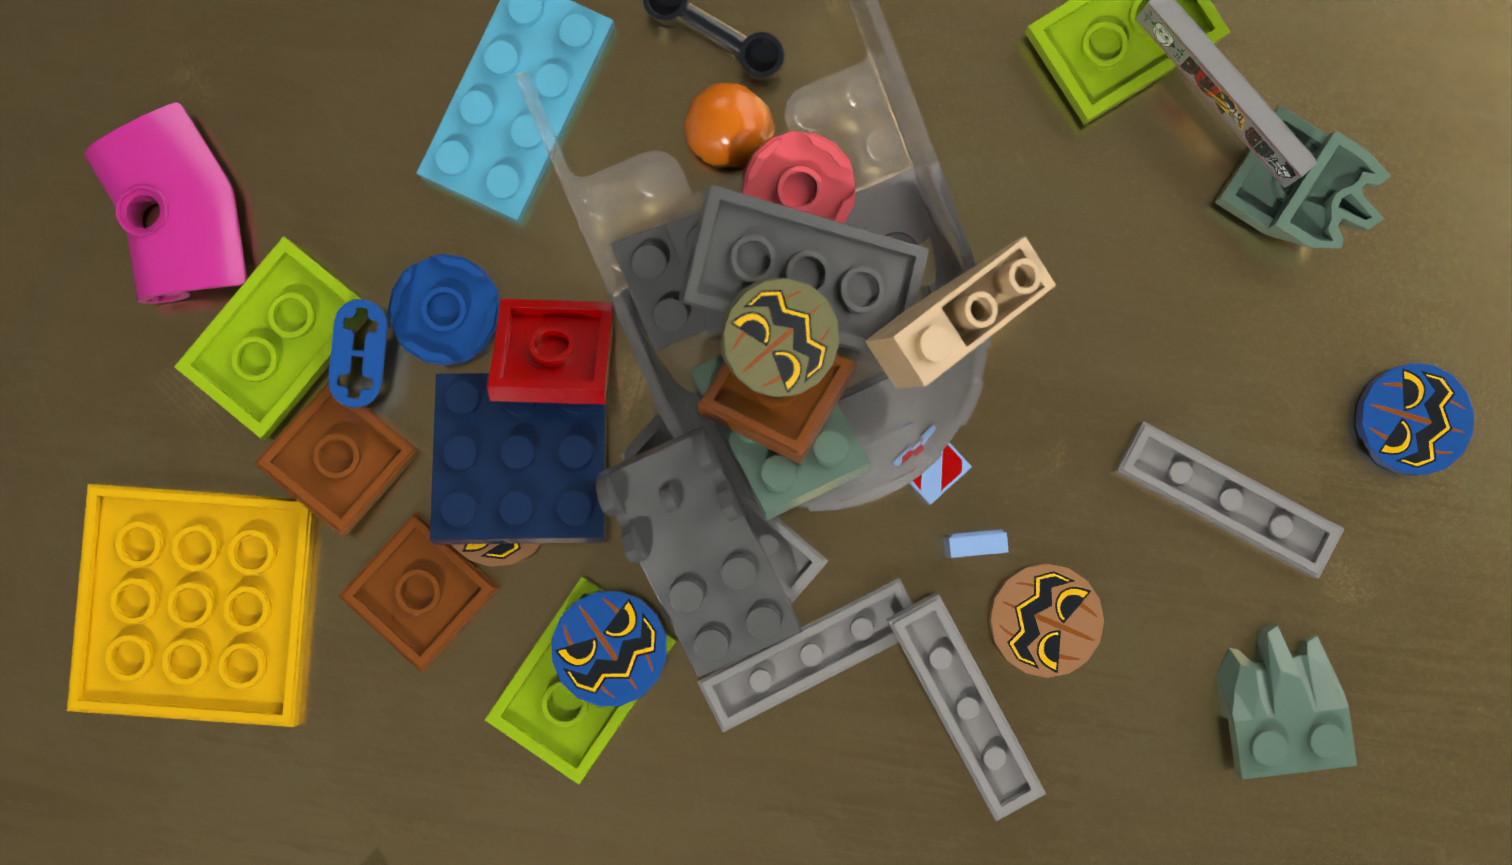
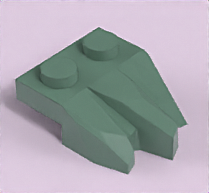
(1316, 202)
(1284, 709)

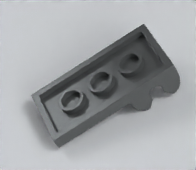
(751, 239)
(698, 551)

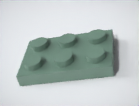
(778, 481)

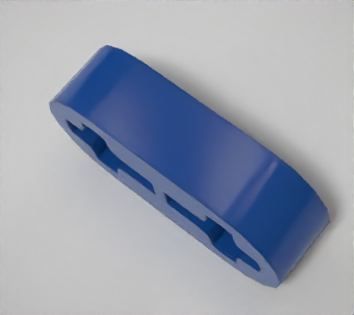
(343, 352)

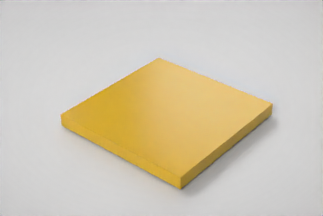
(192, 606)

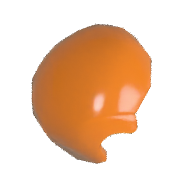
(727, 125)

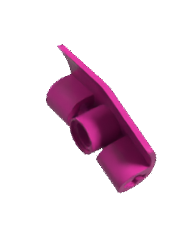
(198, 229)

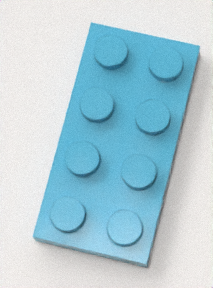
(488, 136)

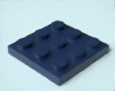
(514, 467)

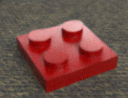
(551, 351)

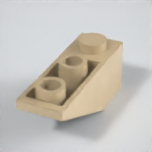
(960, 315)

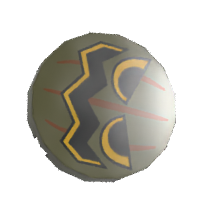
(779, 337)

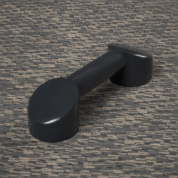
(759, 53)

